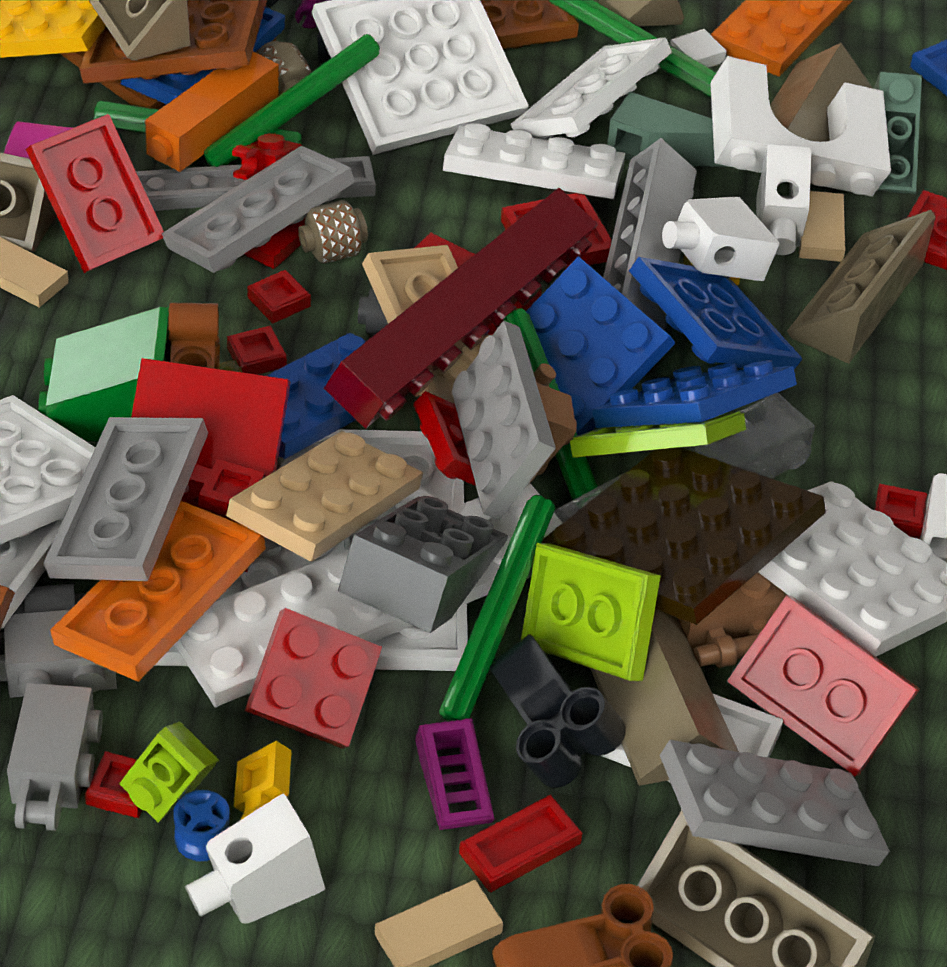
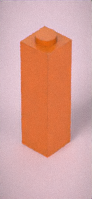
(209, 111)

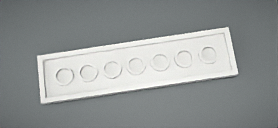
(233, 634)

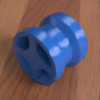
(196, 812)

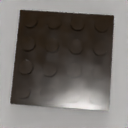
(691, 524)

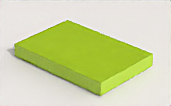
(653, 437)
(591, 610)

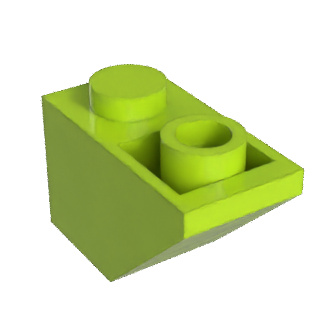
(168, 770)

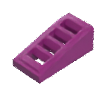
(447, 736)

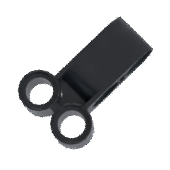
(558, 720)

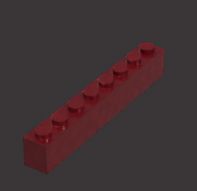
(460, 309)

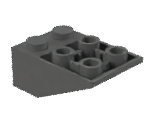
(420, 561)

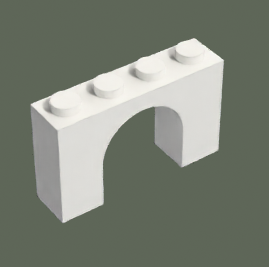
(744, 125)

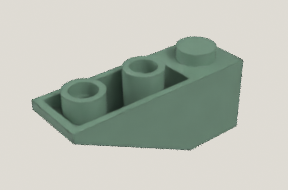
(902, 113)
(645, 120)

